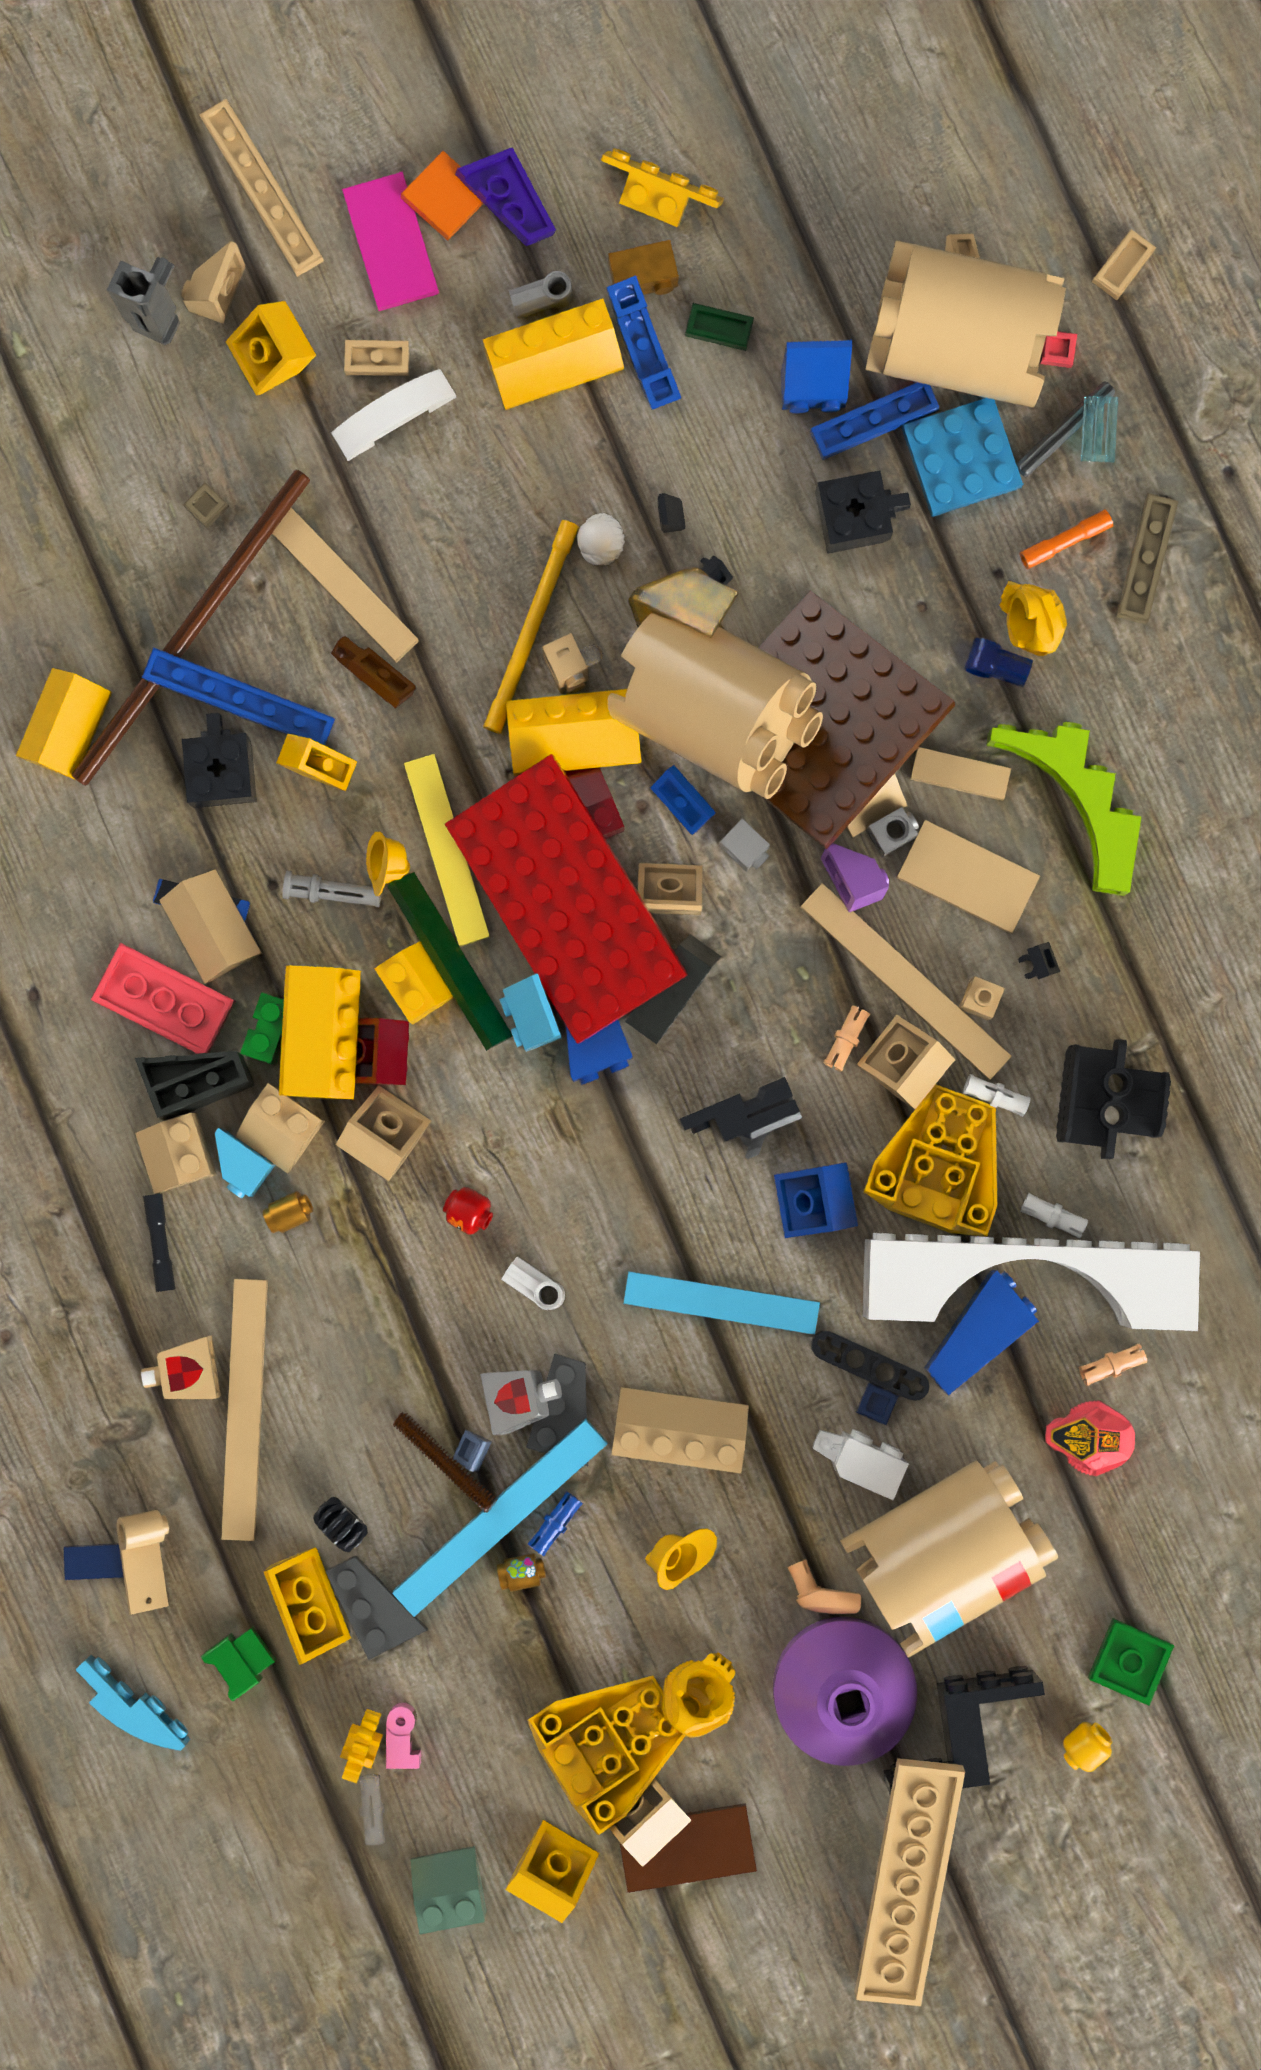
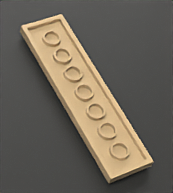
(909, 1881)

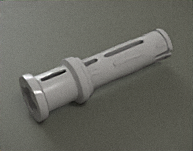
(314, 893)

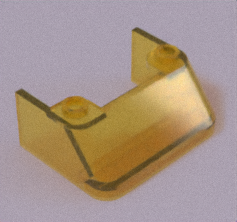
(686, 598)

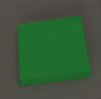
(1130, 1661)

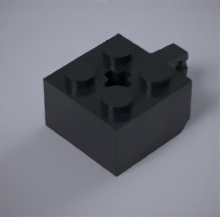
(864, 494)
(204, 755)

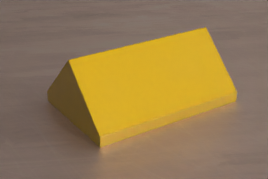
(63, 722)
(307, 1604)

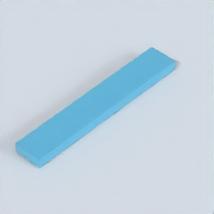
(721, 1302)

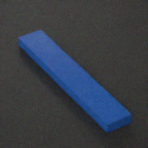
(236, 697)

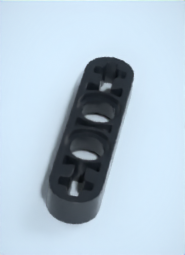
(868, 1368)

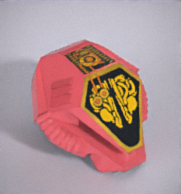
(1092, 1437)

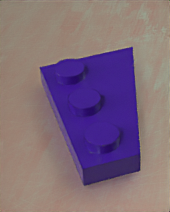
(509, 194)

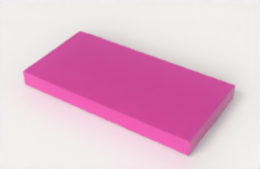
(390, 242)

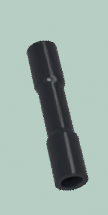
(161, 1262)

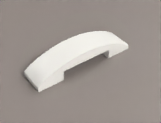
(392, 411)

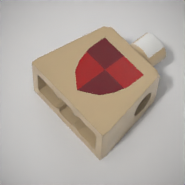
(186, 1371)

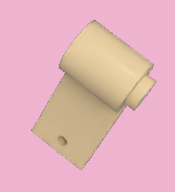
(142, 1560)

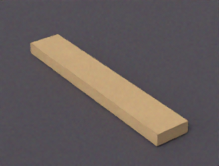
(261, 187)
(344, 586)

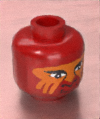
(468, 1210)

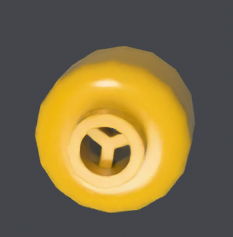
(1087, 1746)

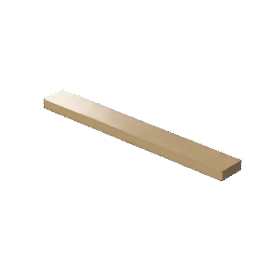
(906, 982)
(244, 1409)

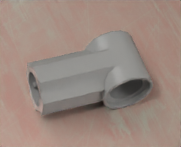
(537, 296)

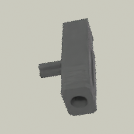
(145, 300)

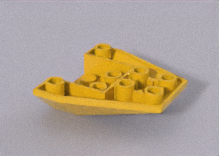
(949, 1192)
(606, 1747)

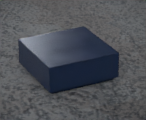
(877, 1403)

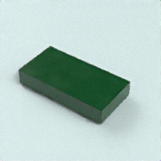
(719, 326)

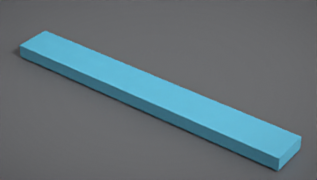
(509, 1510)

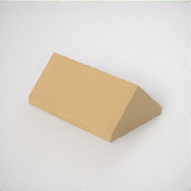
(209, 925)

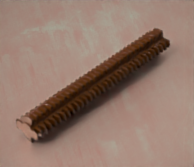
(444, 1462)

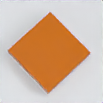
(442, 196)

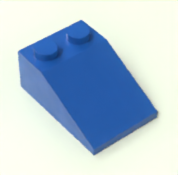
(816, 375)

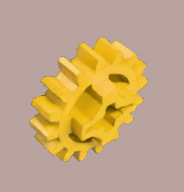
(361, 1746)

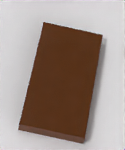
(708, 1847)

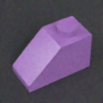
(855, 876)

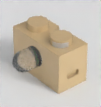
(569, 664)

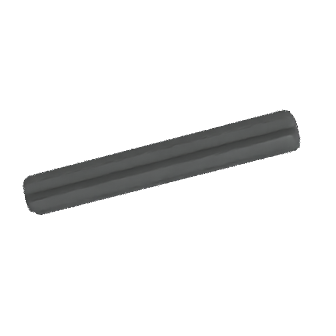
(1059, 434)

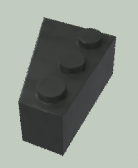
(660, 1012)
(192, 1081)

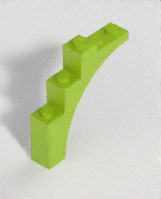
(1063, 757)

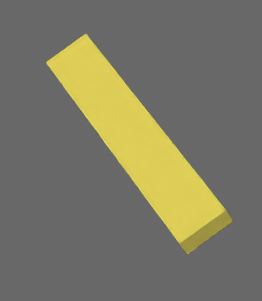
(448, 859)

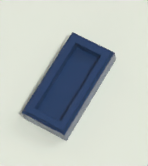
(92, 1562)

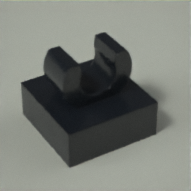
(716, 570)
(1043, 961)

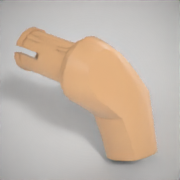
(821, 1599)

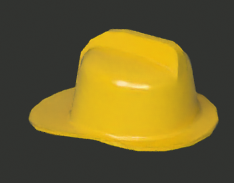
(385, 861)
(680, 1557)

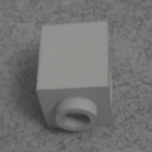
(880, 837)
(745, 846)

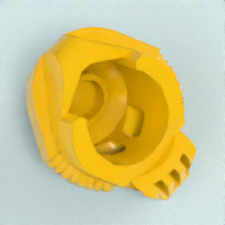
(1044, 614)
(699, 1695)

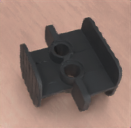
(1087, 1095)

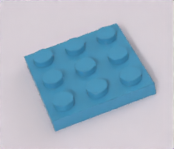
(962, 456)

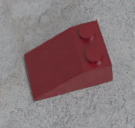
(598, 799)

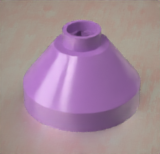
(834, 1660)

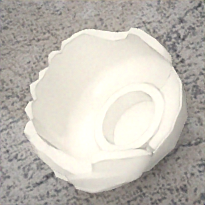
(600, 539)

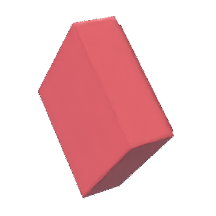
(1059, 350)

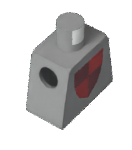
(517, 1398)

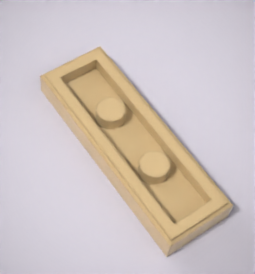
(960, 773)

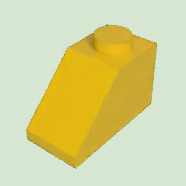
(316, 761)

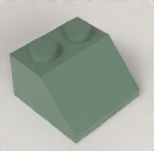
(447, 1890)

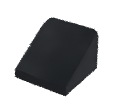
(670, 513)

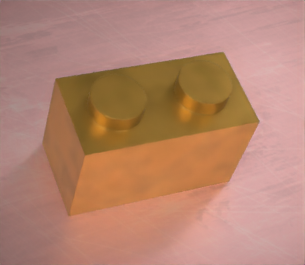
(652, 265)

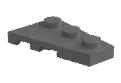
(563, 1412)
(371, 1608)

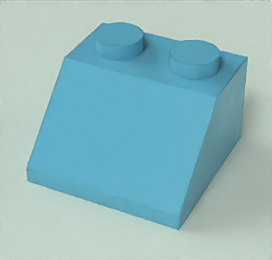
(531, 1013)

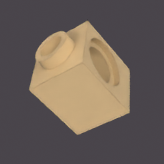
(981, 998)

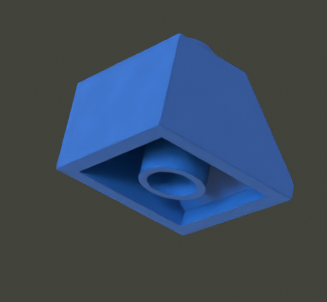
(816, 1200)

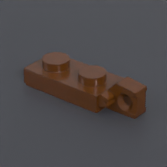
(374, 672)

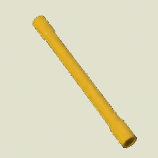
(560, 549)

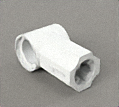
(531, 1283)

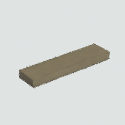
(1146, 558)

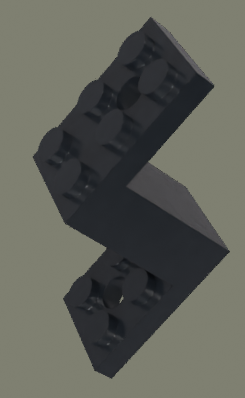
(962, 1719)

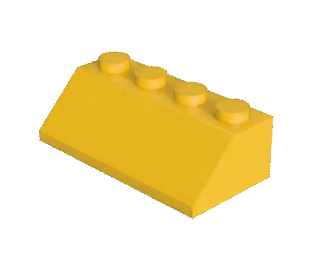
(553, 354)
(572, 729)
(319, 1032)

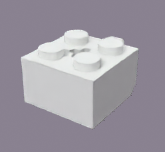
(863, 1462)

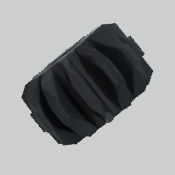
(340, 1524)

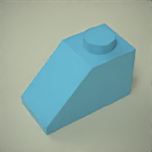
(241, 1165)

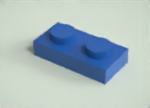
(683, 800)

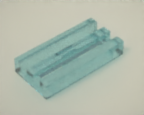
(1088, 424)

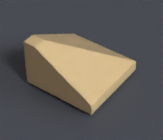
(962, 244)

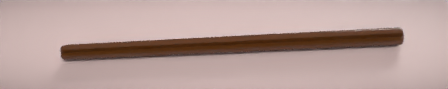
(193, 623)

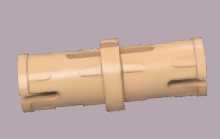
(846, 1038)
(1112, 1364)

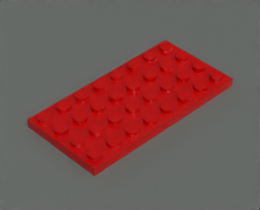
(566, 899)

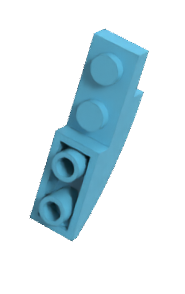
(138, 1718)

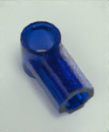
(989, 660)

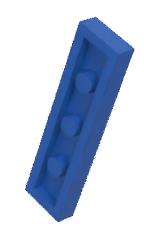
(874, 419)

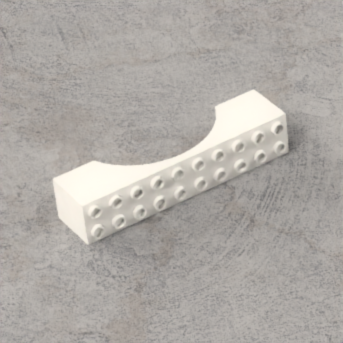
(1140, 1283)

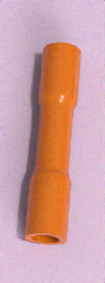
(1048, 548)

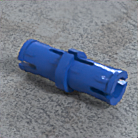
(555, 1523)

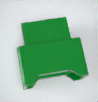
(240, 1661)

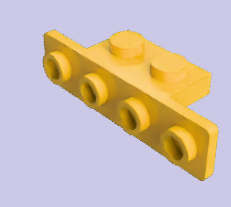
(656, 192)

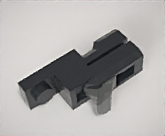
(748, 1119)

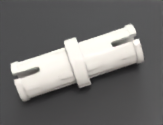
(996, 1095)
(1054, 1215)

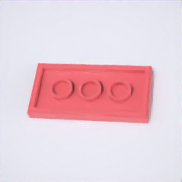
(163, 1000)

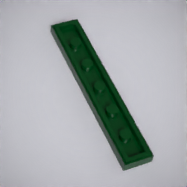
(450, 961)

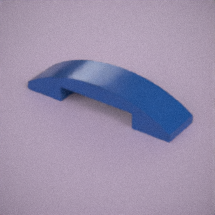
(642, 343)

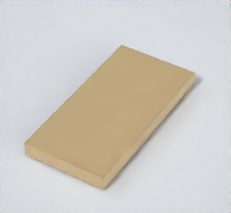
(968, 876)

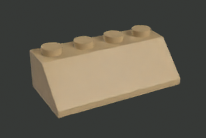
(680, 1430)

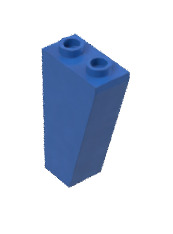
(599, 1052)
(981, 1332)

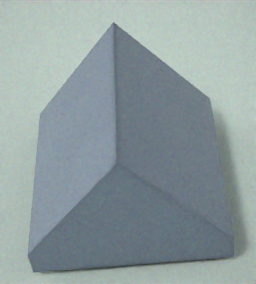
(472, 1451)

